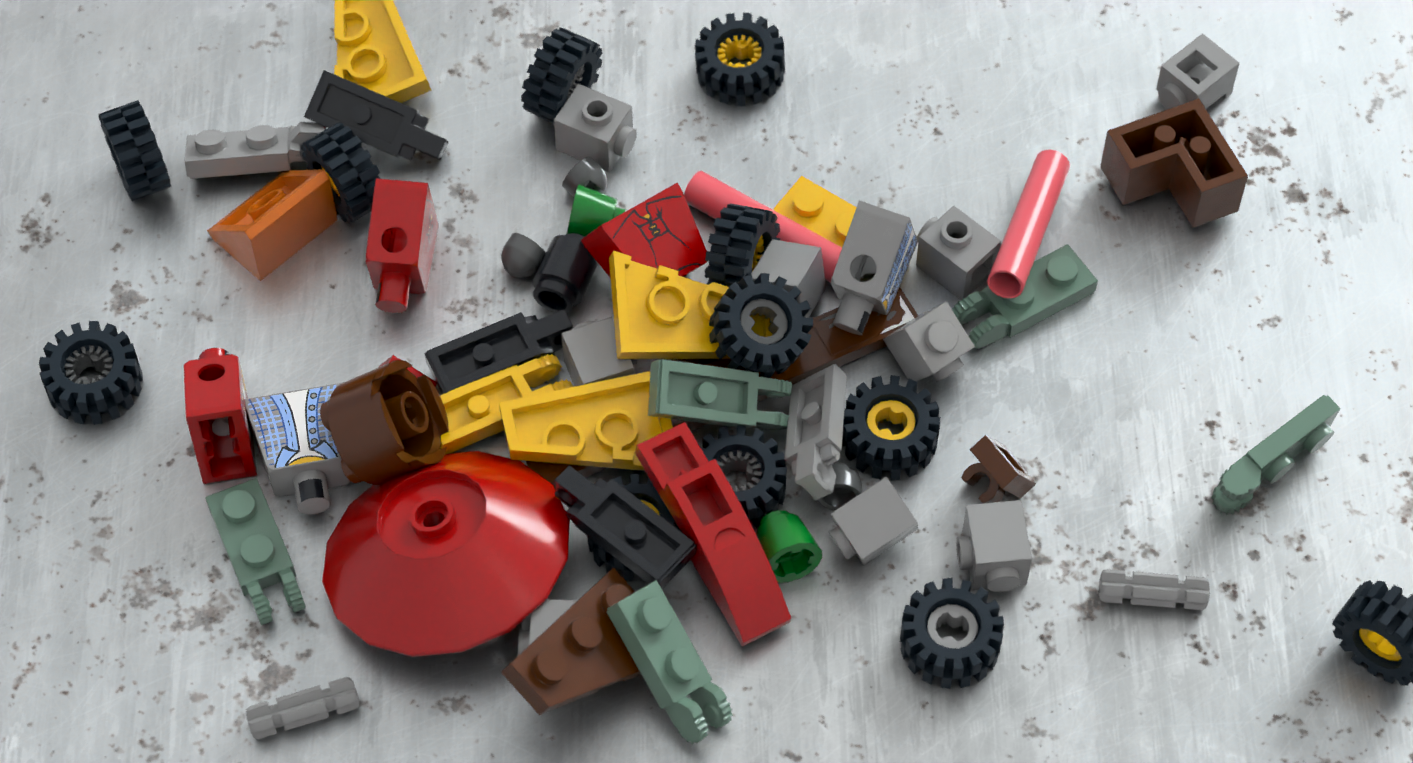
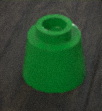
(591, 211)
(788, 546)

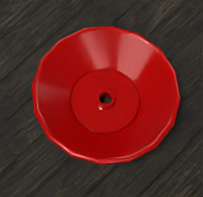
(446, 555)

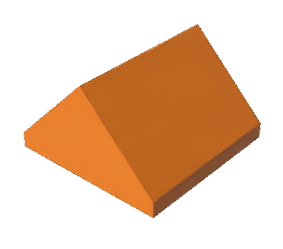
(277, 220)

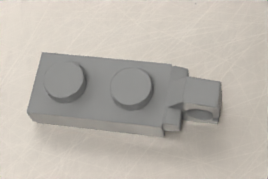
(247, 151)
(816, 429)

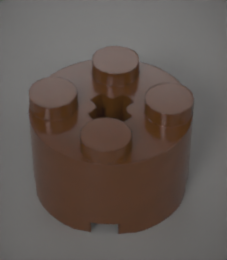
(386, 423)

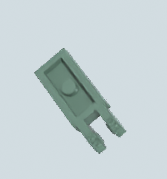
(1051, 286)
(714, 395)
(1274, 455)
(254, 546)
(670, 662)

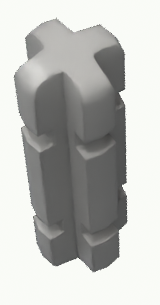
(1154, 589)
(302, 707)

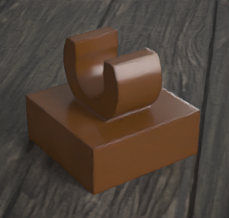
(1001, 468)

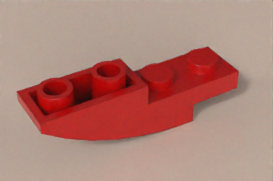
(712, 517)

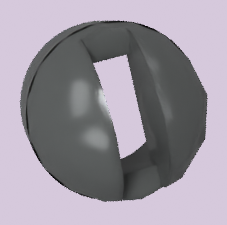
(585, 173)
(521, 256)
(846, 487)

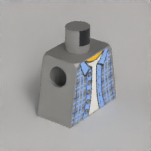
(875, 245)
(297, 446)

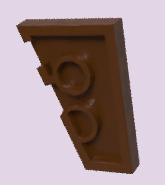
(575, 652)

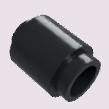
(564, 273)

